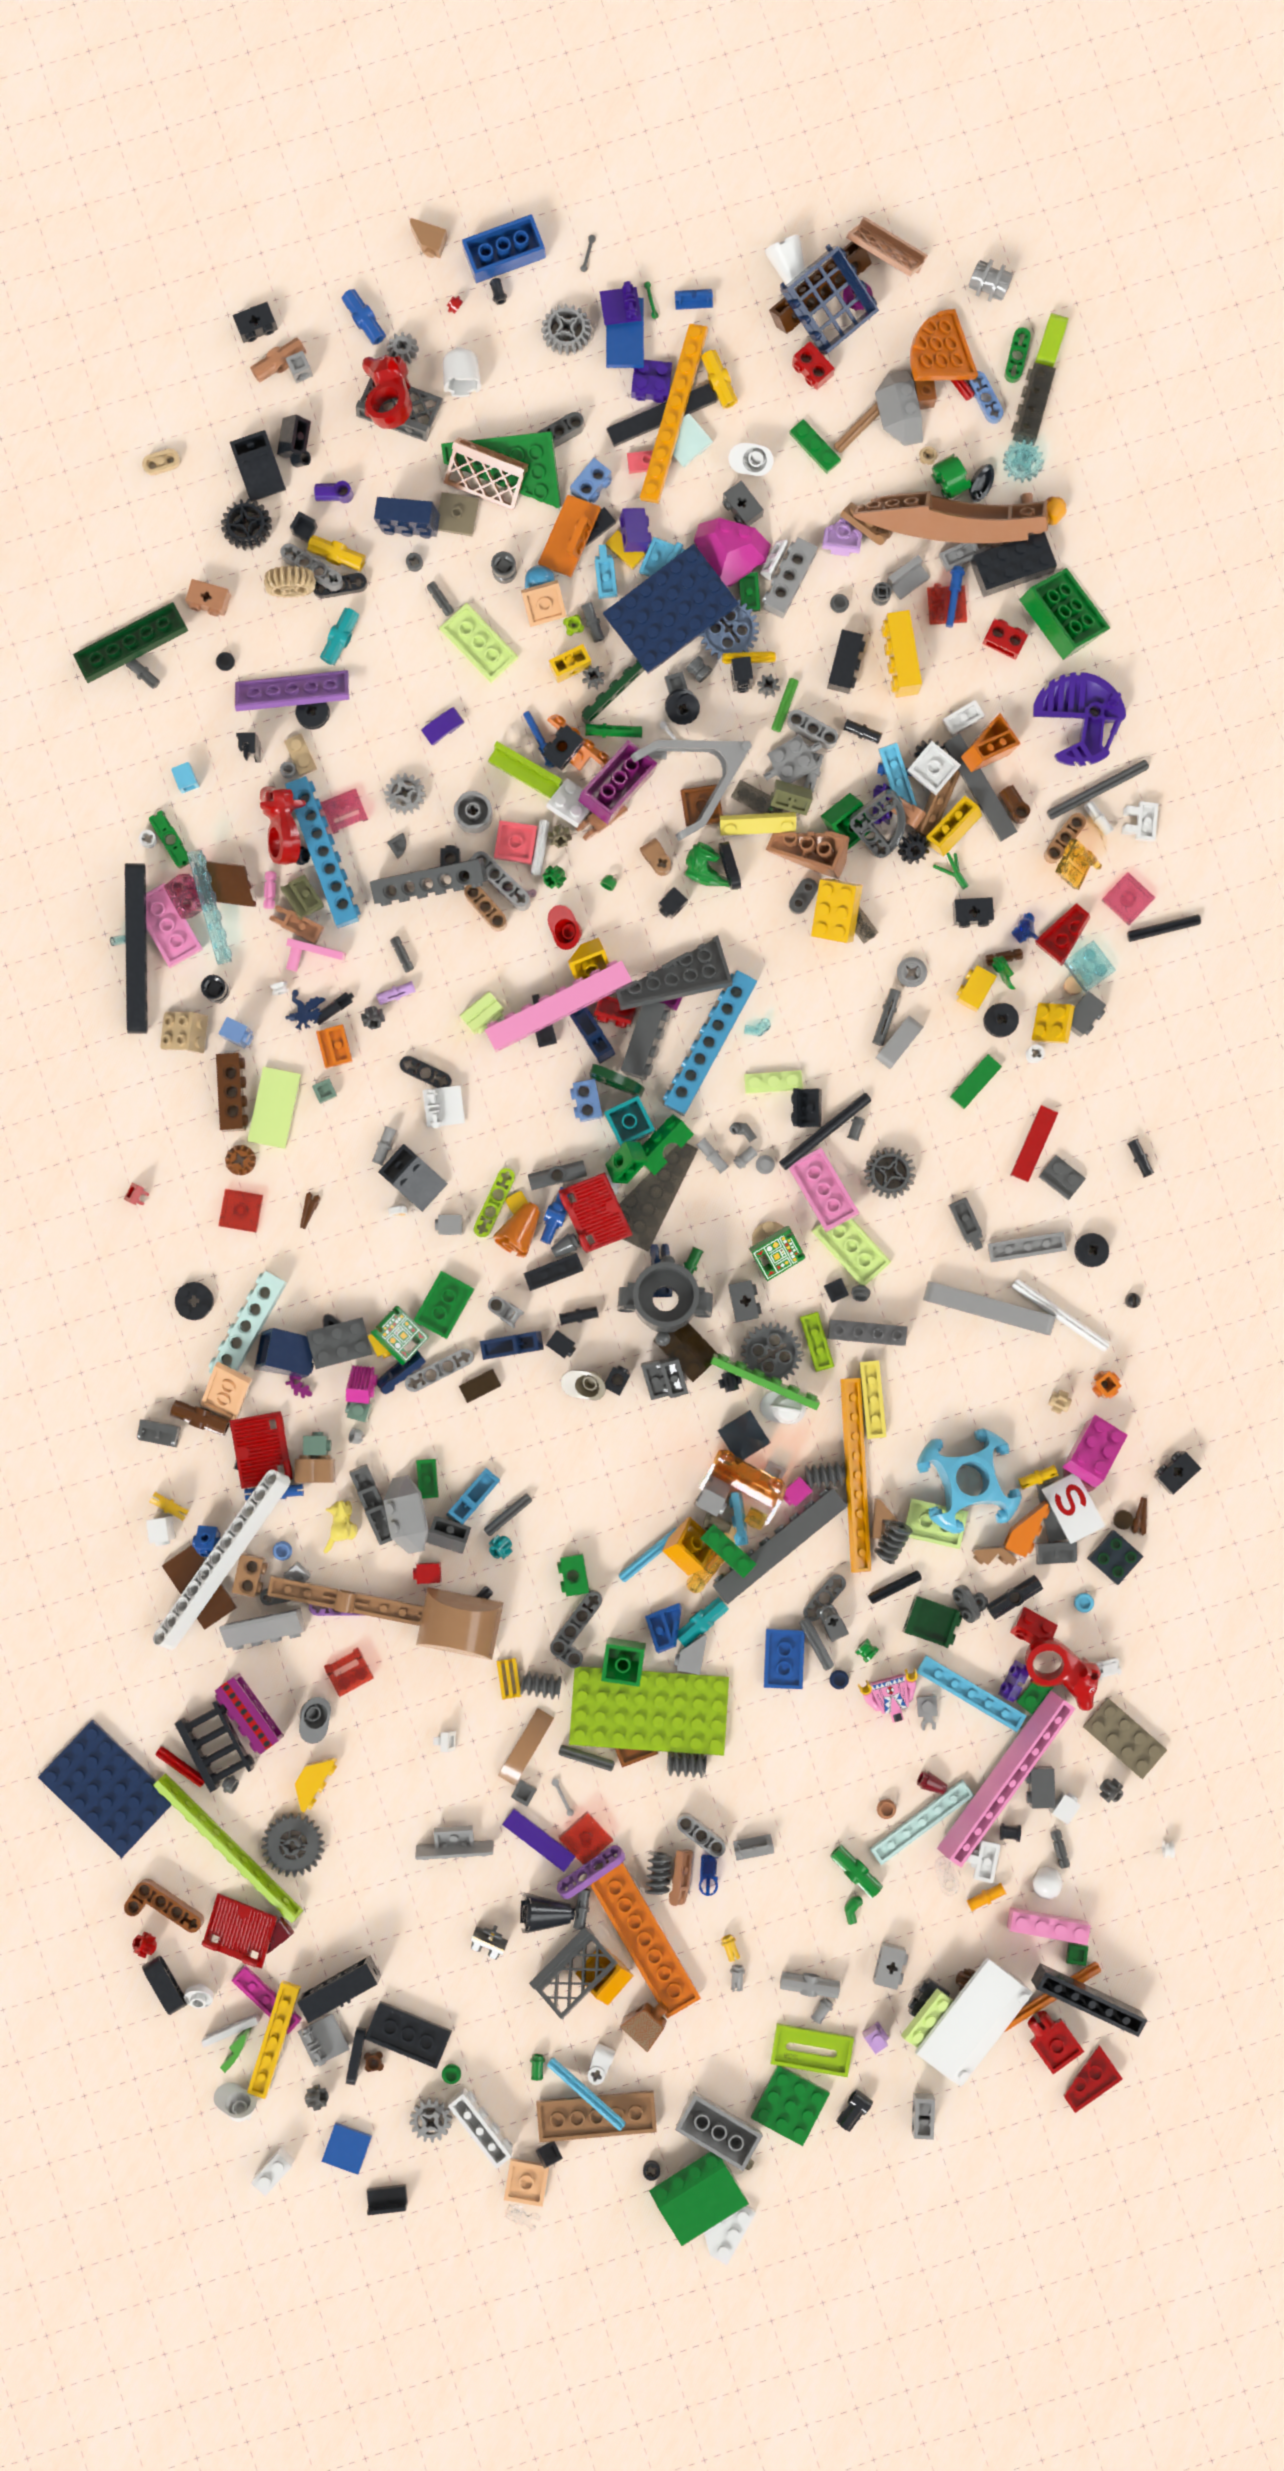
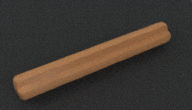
(857, 429)

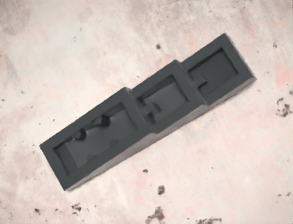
(372, 1502)

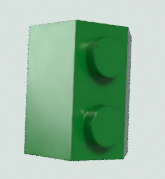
(838, 818)
(623, 1661)

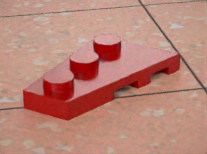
(1063, 934)
(1092, 2081)

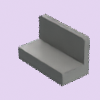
(908, 577)

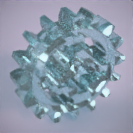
(1019, 468)

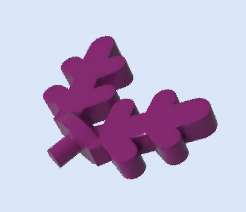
(297, 1388)

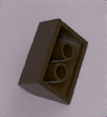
(691, 1350)

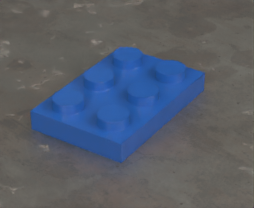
(784, 1659)

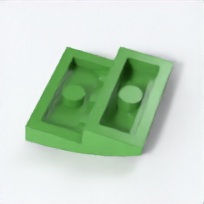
(236, 2048)

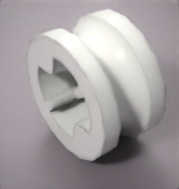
(153, 841)
(279, 988)
(1168, 1849)

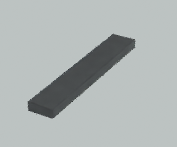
(981, 791)

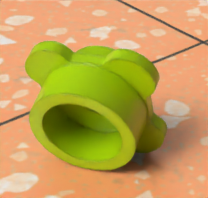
(573, 620)

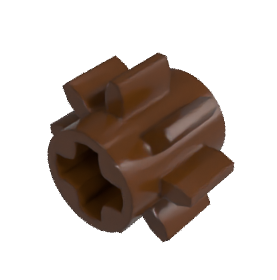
(963, 1977)

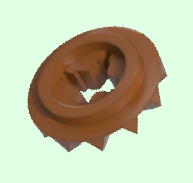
(248, 1163)

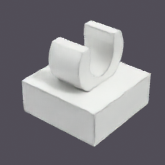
(446, 1741)

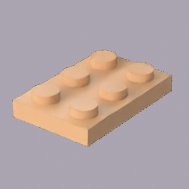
(226, 1391)

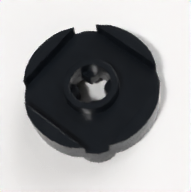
(202, 1308)

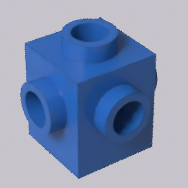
(205, 1539)

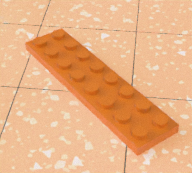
(645, 1940)

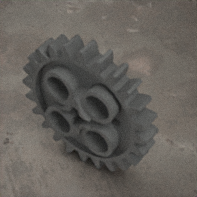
(761, 1338)

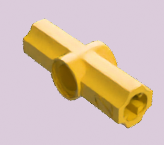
(719, 379)
(336, 553)

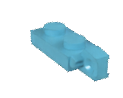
(605, 574)
(736, 1503)

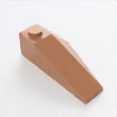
(817, 851)

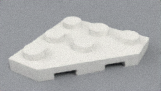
(726, 2236)

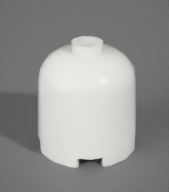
(461, 372)

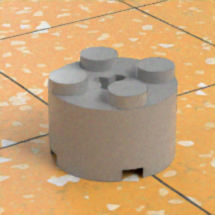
(462, 812)

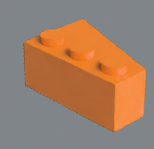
(991, 745)

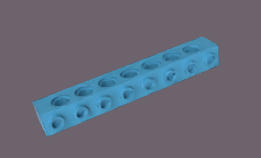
(341, 917)
(681, 1104)

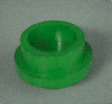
(451, 2074)

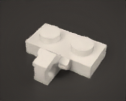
(985, 1861)

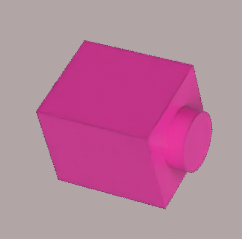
(796, 1492)

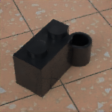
(294, 440)

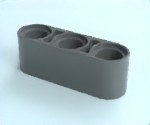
(565, 425)

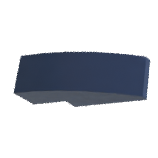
(592, 1035)
(511, 1345)

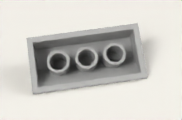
(263, 1628)
(718, 2130)

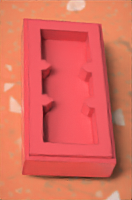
(639, 461)

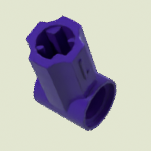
(332, 491)

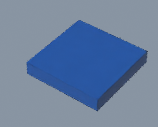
(346, 2148)

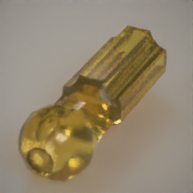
(697, 1581)

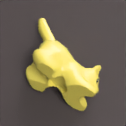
(341, 1527)

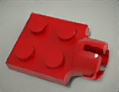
(1053, 2042)

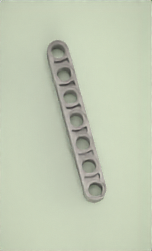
(989, 1308)

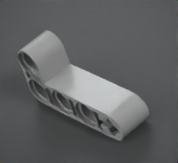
(502, 880)

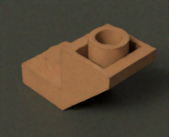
(987, 1554)

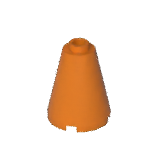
(519, 1230)

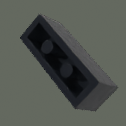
(846, 661)

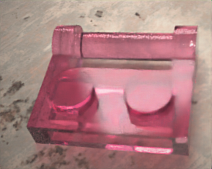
(342, 805)

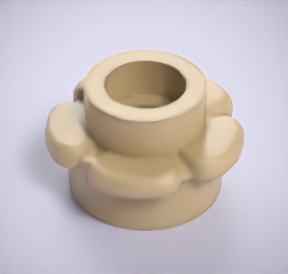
(928, 451)

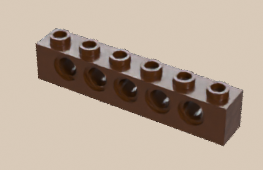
(782, 313)

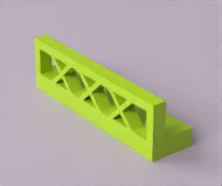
(524, 770)

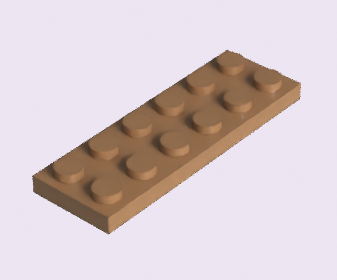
(577, 2119)

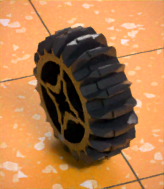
(254, 523)

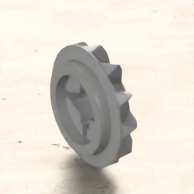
(911, 963)

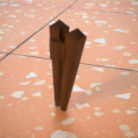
(309, 1208)
(1140, 1519)

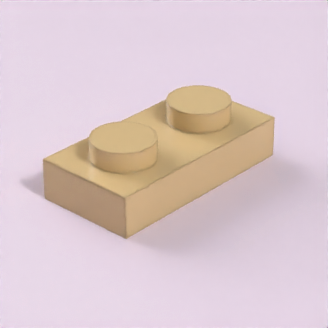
(300, 755)

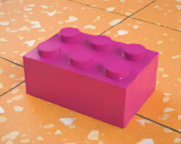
(1095, 1451)

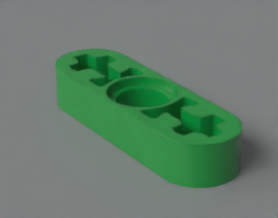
(1015, 347)

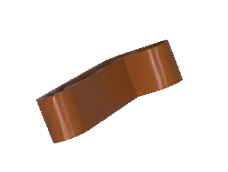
(165, 1909)

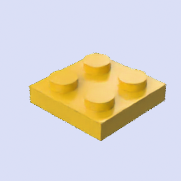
(1053, 1023)

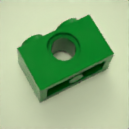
(626, 1162)
(576, 1563)

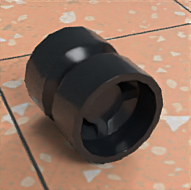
(215, 988)

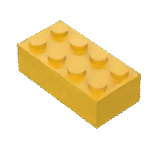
(902, 654)

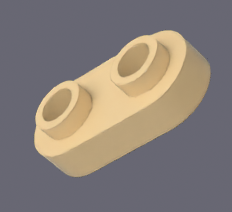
(161, 459)

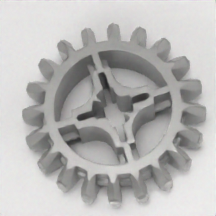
(556, 340)

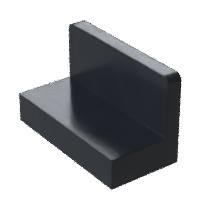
(387, 2199)

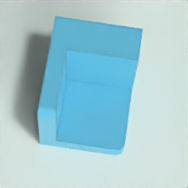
(185, 777)

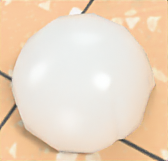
(1047, 1883)

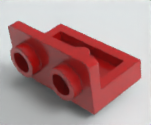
(609, 1010)
(1032, 1626)

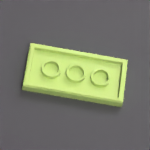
(478, 642)
(274, 1107)
(853, 1250)

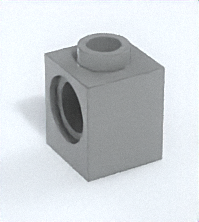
(299, 367)
(449, 1224)

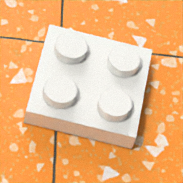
(933, 768)
(566, 803)

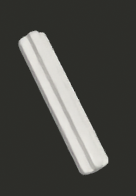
(540, 847)

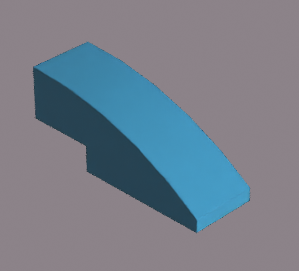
(473, 1497)

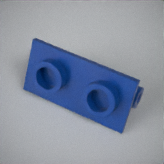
(693, 299)

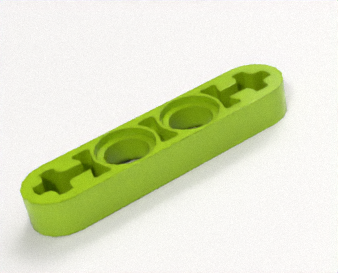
(491, 1201)

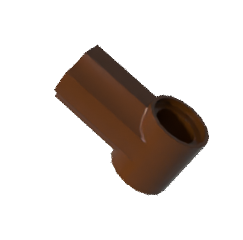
(1013, 803)

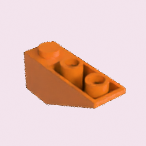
(1021, 1534)

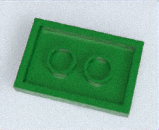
(444, 1305)

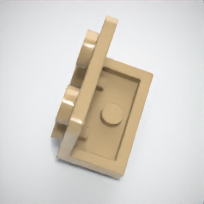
(184, 1031)

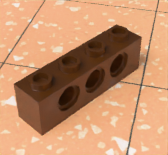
(224, 1063)

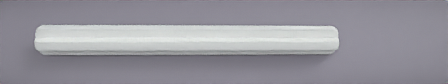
(1060, 1315)

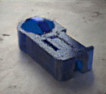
(708, 1870)

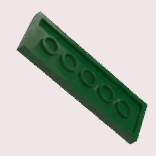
(130, 642)

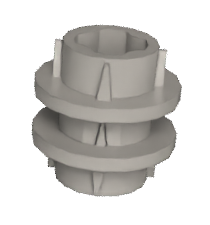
(990, 280)

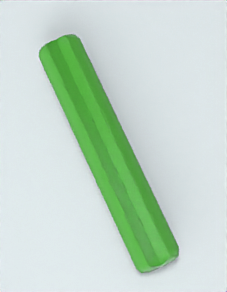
(785, 705)

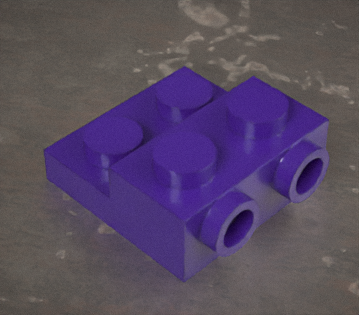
(652, 381)

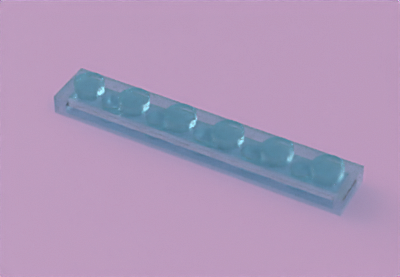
(208, 903)

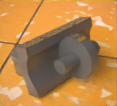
(488, 1939)

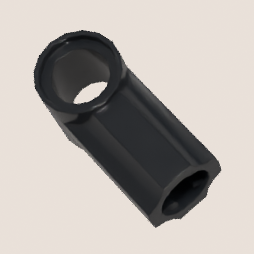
(857, 2105)

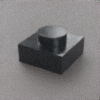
(836, 1290)
(549, 2154)

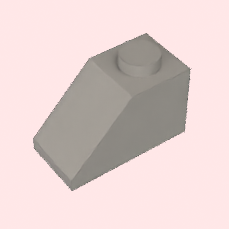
(691, 1656)

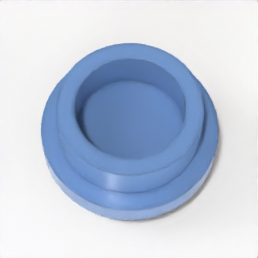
(282, 1550)

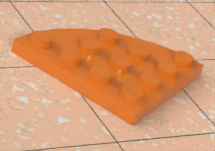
(941, 350)

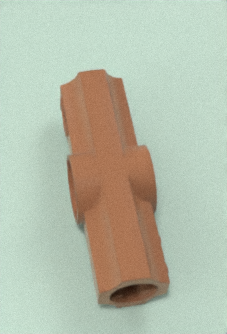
(276, 360)

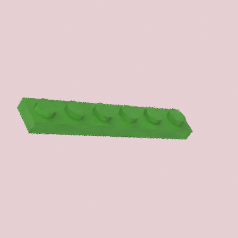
(773, 1383)

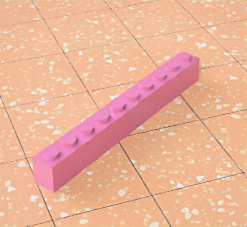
(1005, 1778)

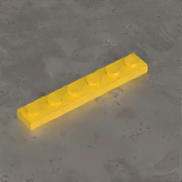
(273, 2039)

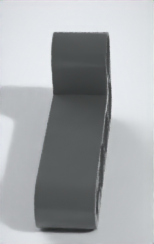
(579, 1626)

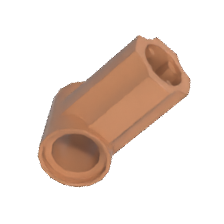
(912, 813)

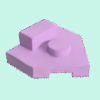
(842, 538)

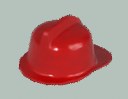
(564, 927)

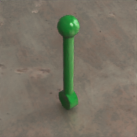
(654, 314)

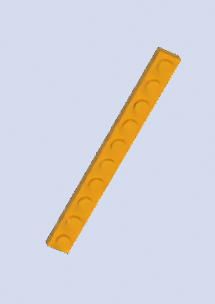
(674, 413)
(855, 1475)

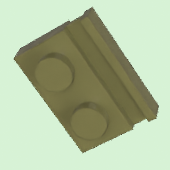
(302, 896)

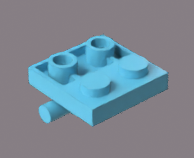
(659, 555)

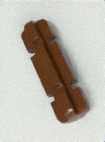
(1017, 954)

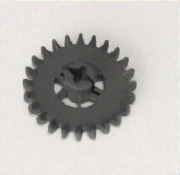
(274, 1840)

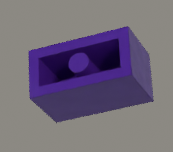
(634, 529)

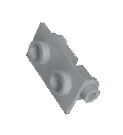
(753, 1847)

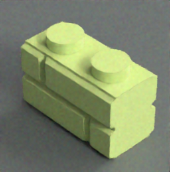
(482, 1013)

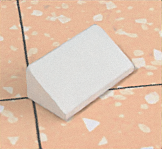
(774, 559)

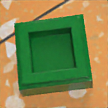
(1077, 1954)

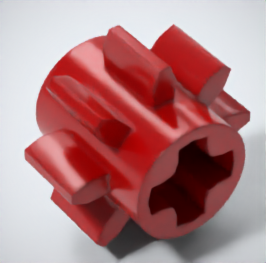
(144, 1944)

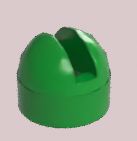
(609, 882)

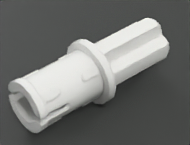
(1098, 818)

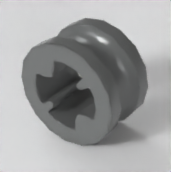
(417, 567)

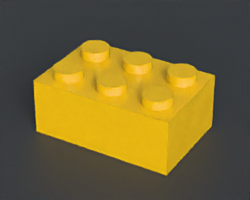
(836, 910)

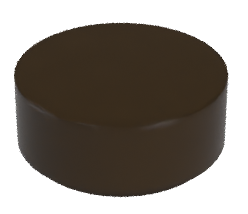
(1123, 1519)

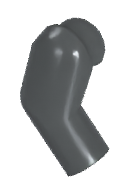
(742, 1129)

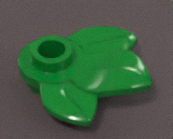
(1001, 966)

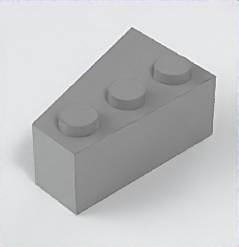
(713, 1496)

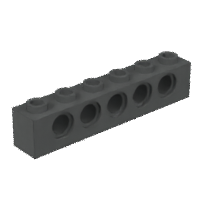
(381, 886)

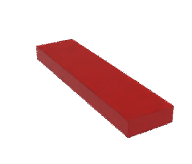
(1034, 1143)

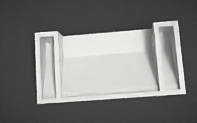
(974, 2022)

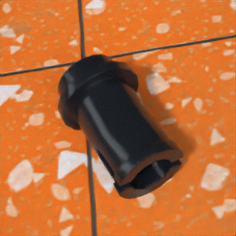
(499, 296)

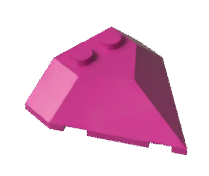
(731, 548)

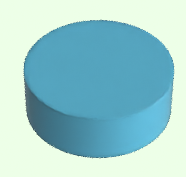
(1083, 1602)

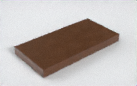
(182, 1570)

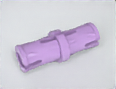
(395, 993)

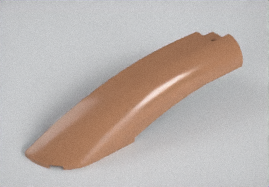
(952, 520)

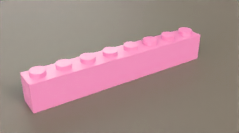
(558, 1006)

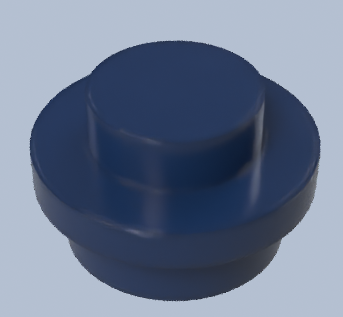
(839, 1679)

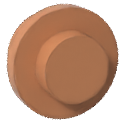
(886, 1809)

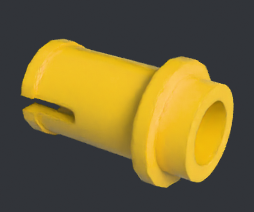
(731, 1950)

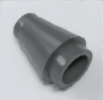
(566, 1245)

